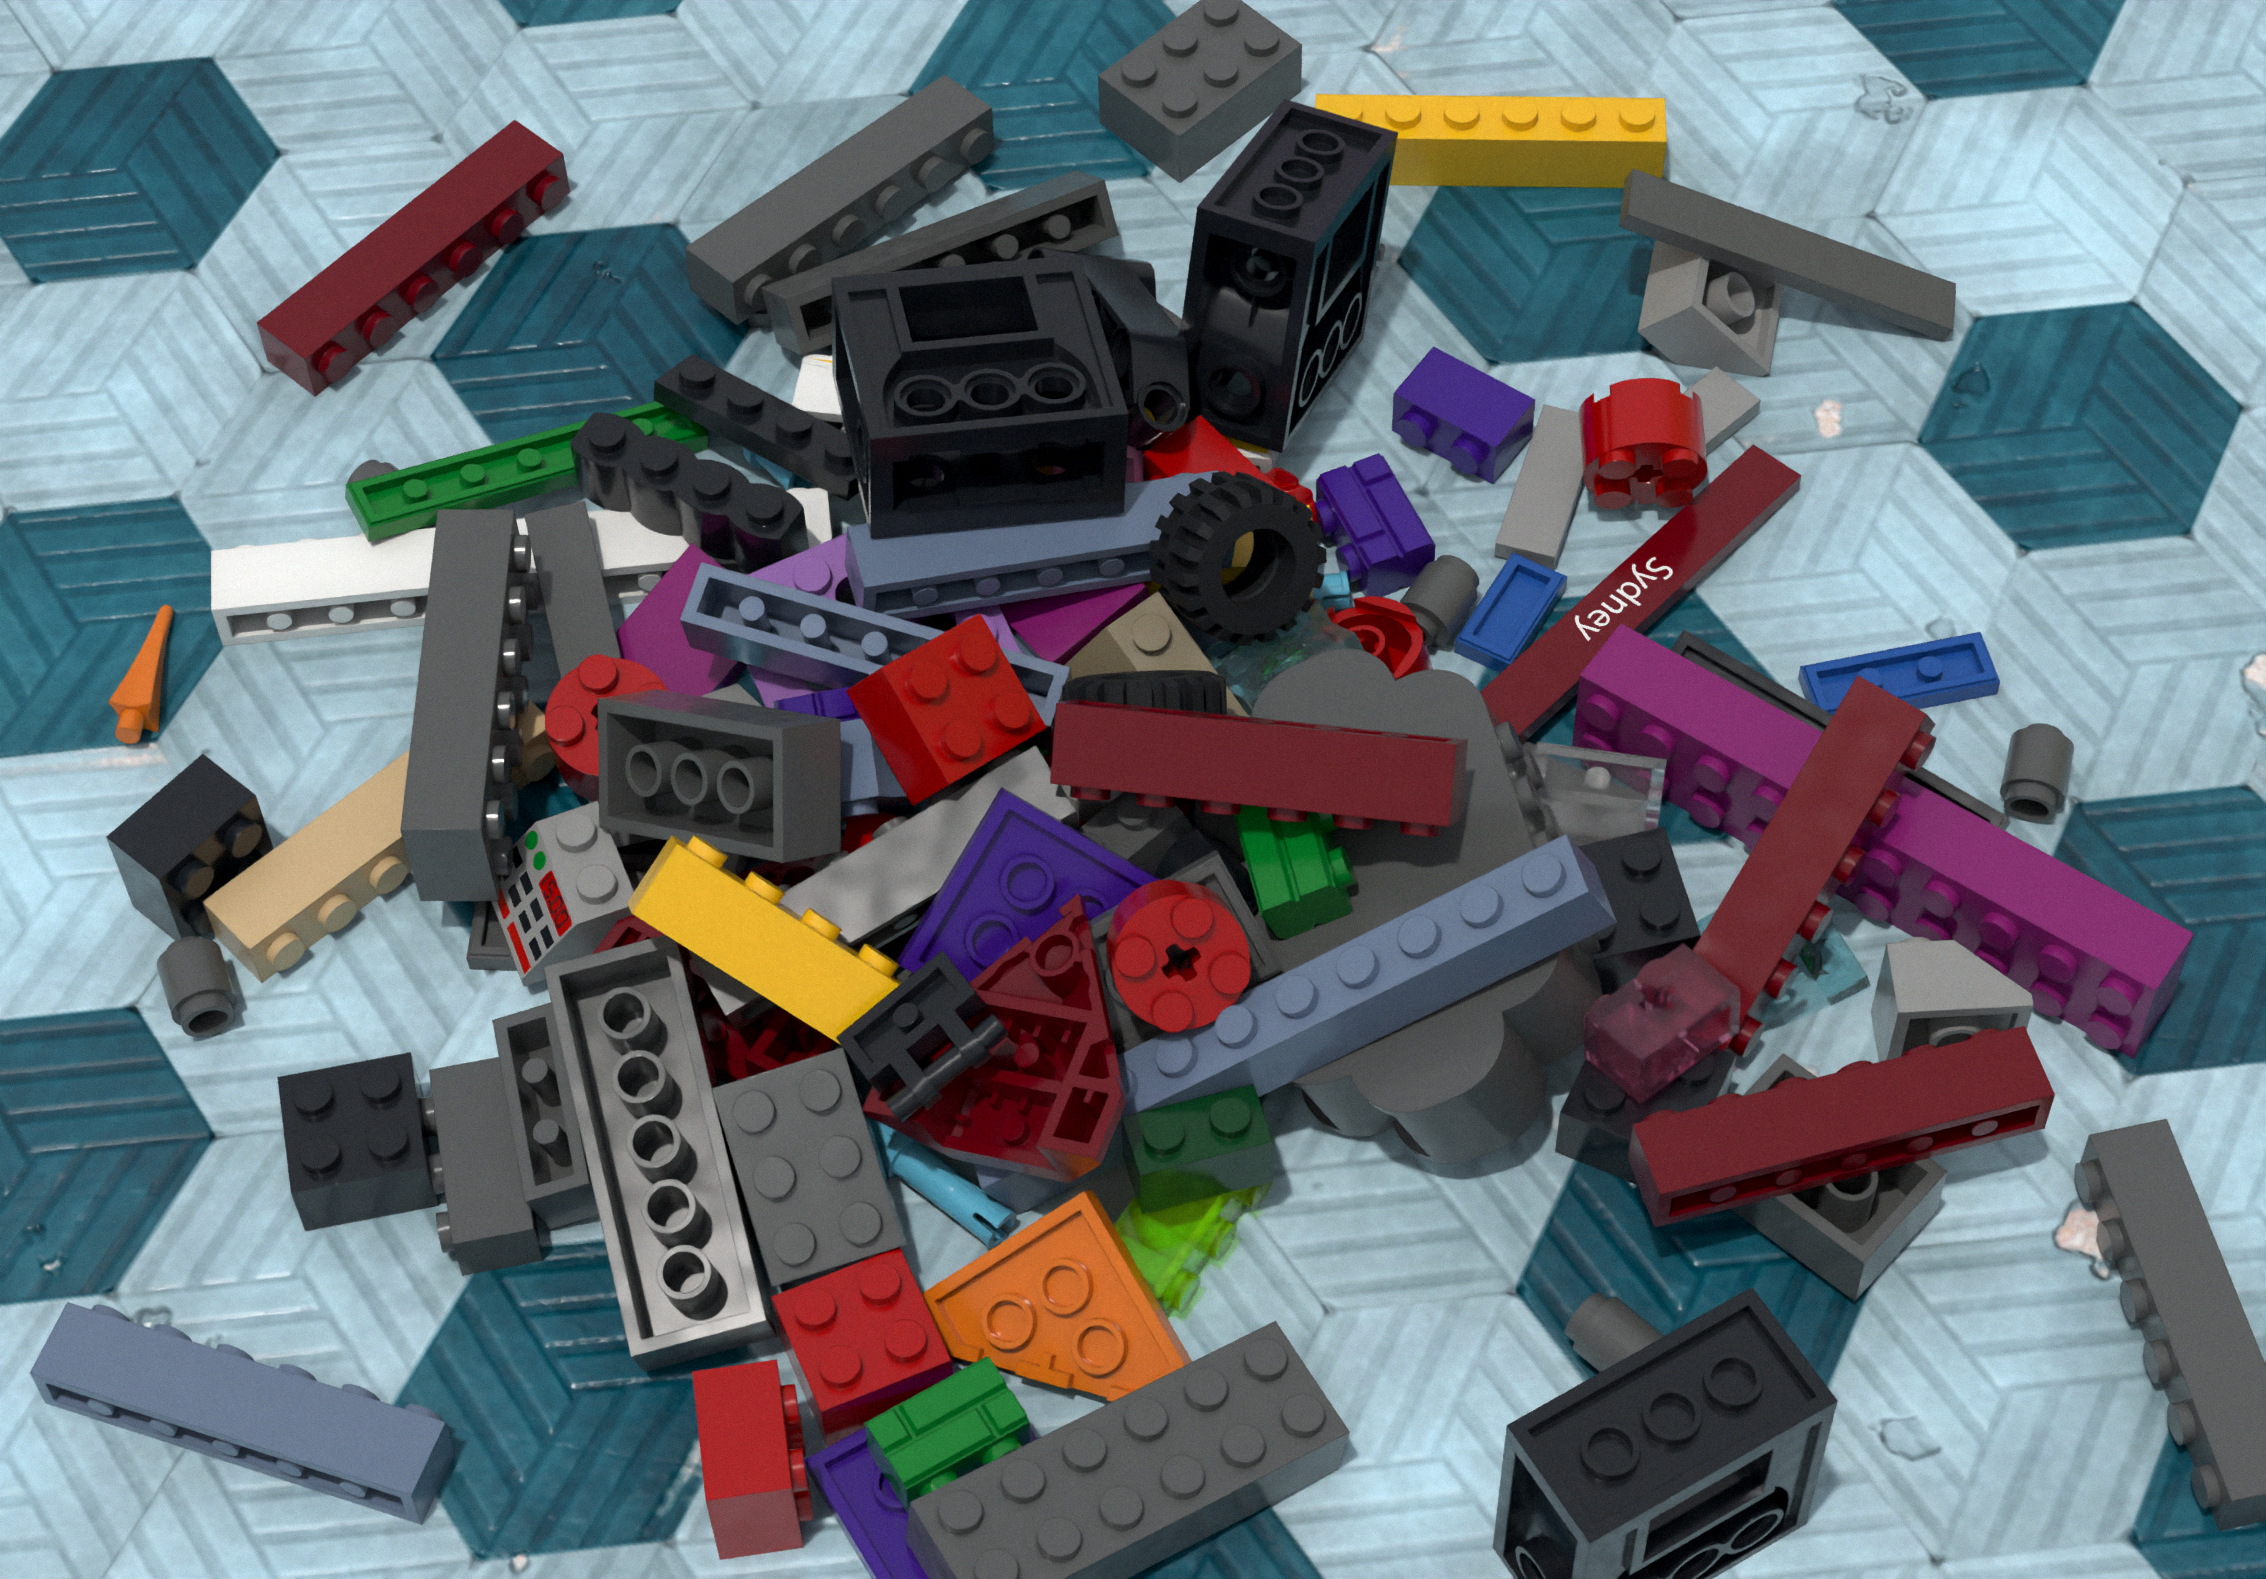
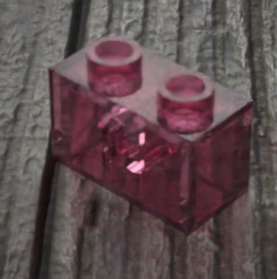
(1661, 1022)

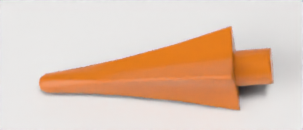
(140, 691)

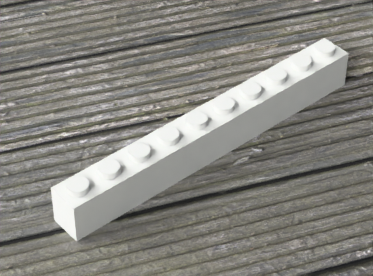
(384, 583)

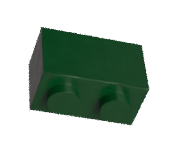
(1197, 1149)

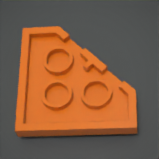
(1060, 1307)

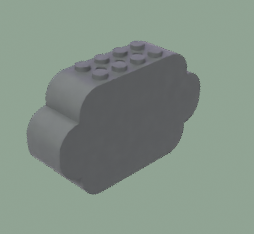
(1475, 1067)

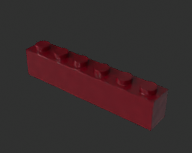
(414, 258)
(1259, 763)
(1813, 848)
(1839, 1125)

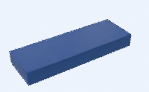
(1917, 673)

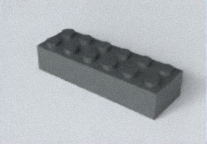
(469, 706)
(659, 1153)
(1139, 1472)

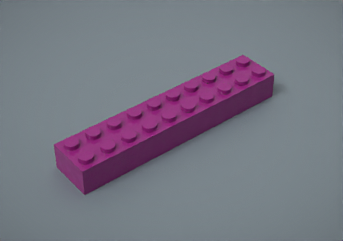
(1926, 872)

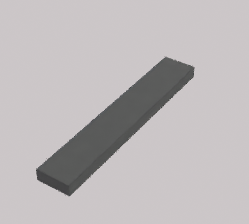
(1787, 254)
(576, 603)

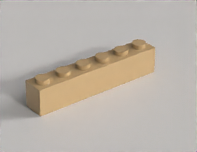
(335, 866)

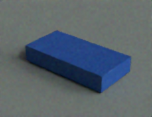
(1510, 613)

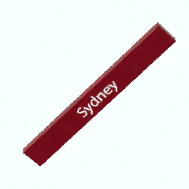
(1641, 588)

